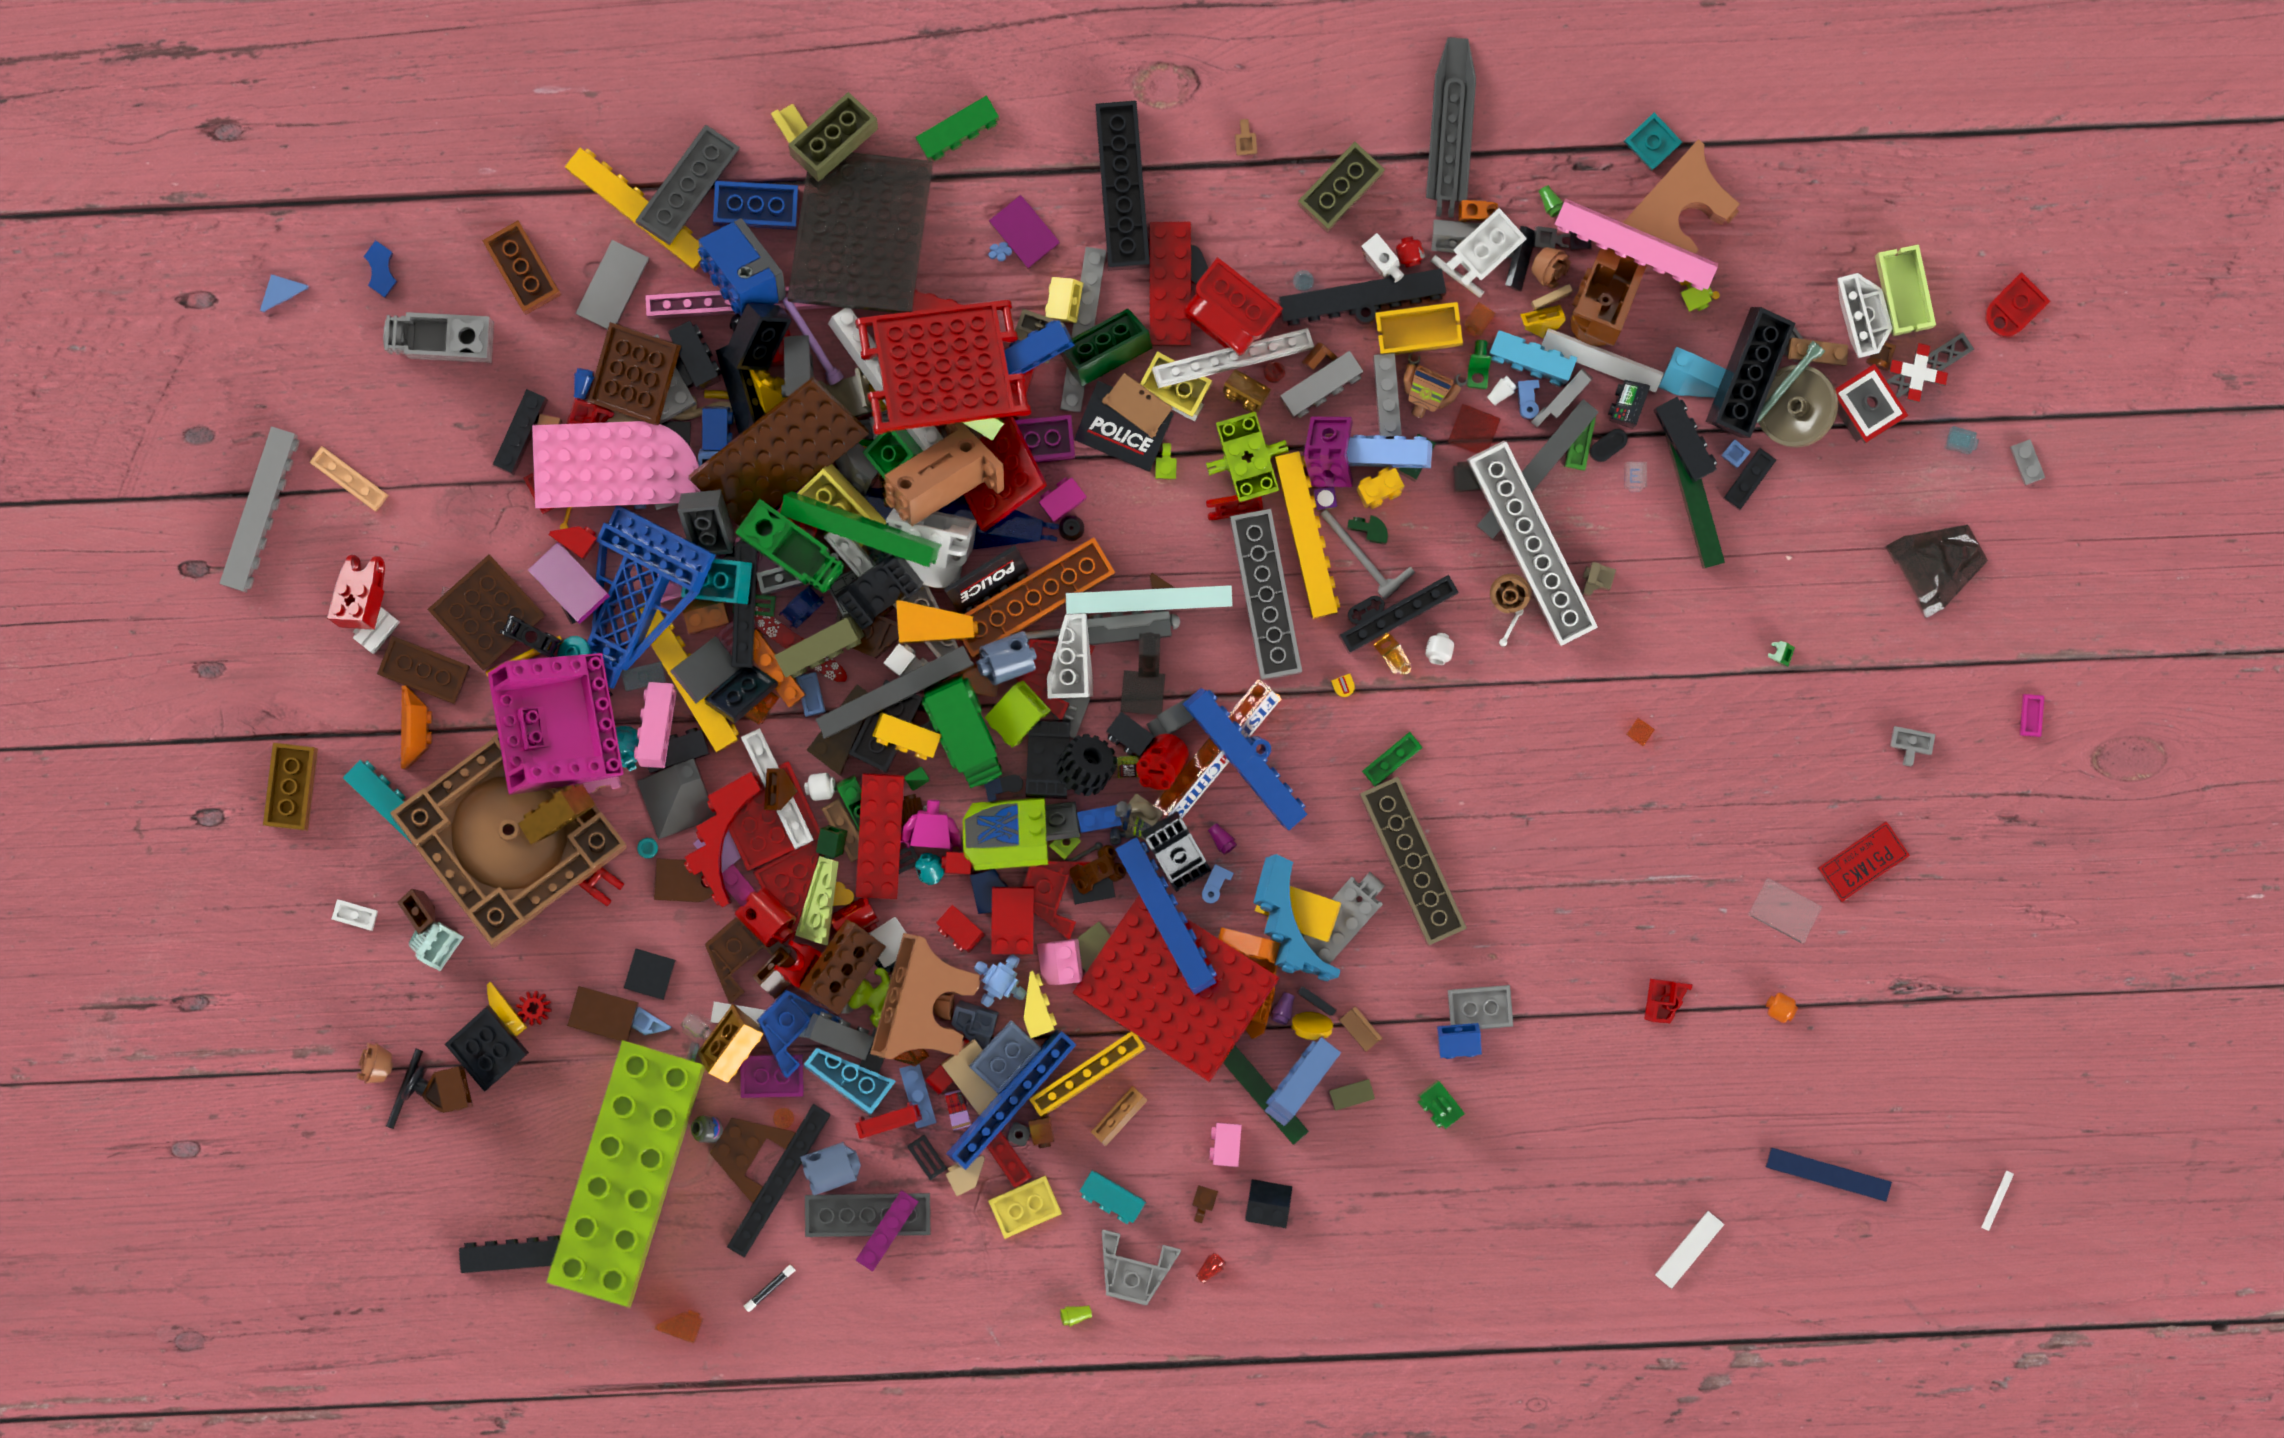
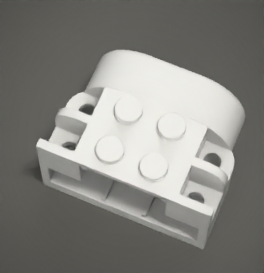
(957, 543)

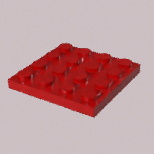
(1020, 475)
(761, 833)

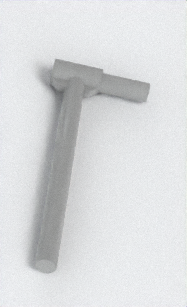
(1386, 587)

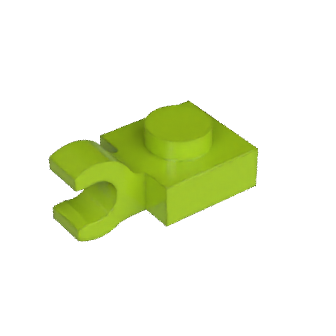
(1166, 465)

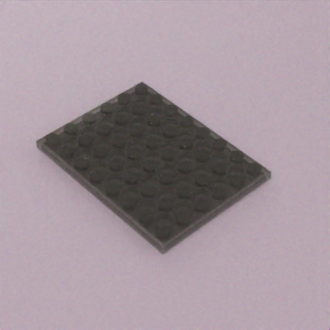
(862, 234)

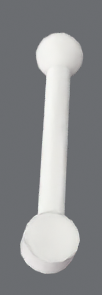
(1503, 642)

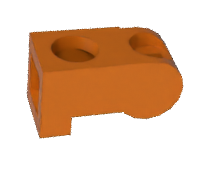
(1476, 210)

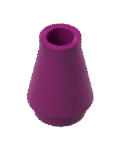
(1222, 839)

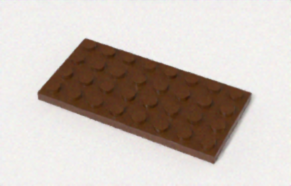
(781, 450)

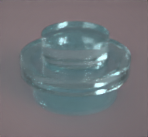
(1303, 280)

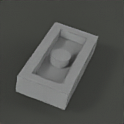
(2027, 462)

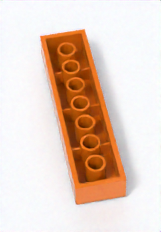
(1038, 594)

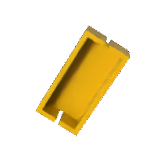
(1419, 329)

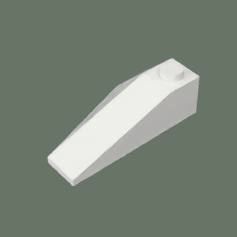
(1071, 664)

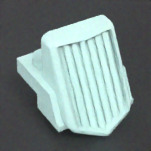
(435, 945)

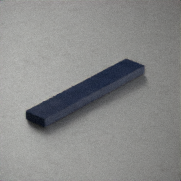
(1828, 1174)

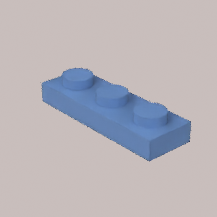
(918, 1093)

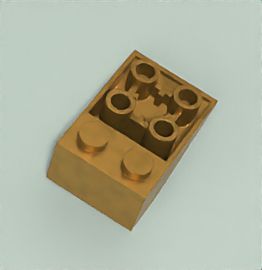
(1246, 391)

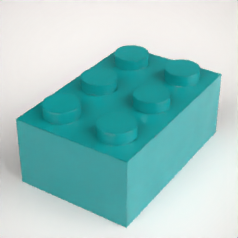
(726, 582)

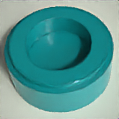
(647, 848)

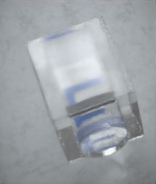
(1635, 476)

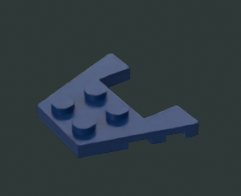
(784, 1023)

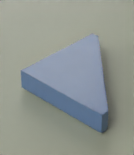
(279, 291)

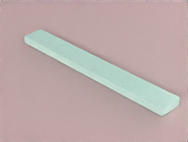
(1148, 599)

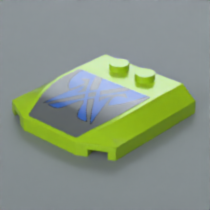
(1006, 834)

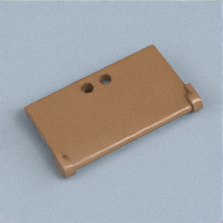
(1137, 405)

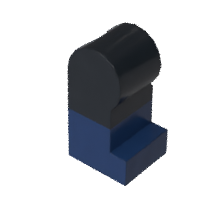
(1009, 783)

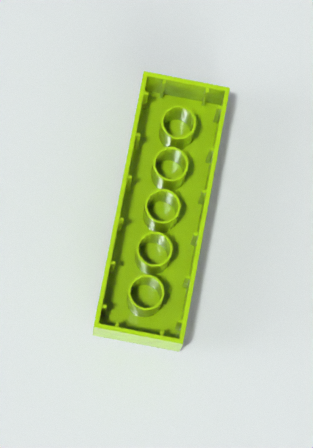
(626, 1174)

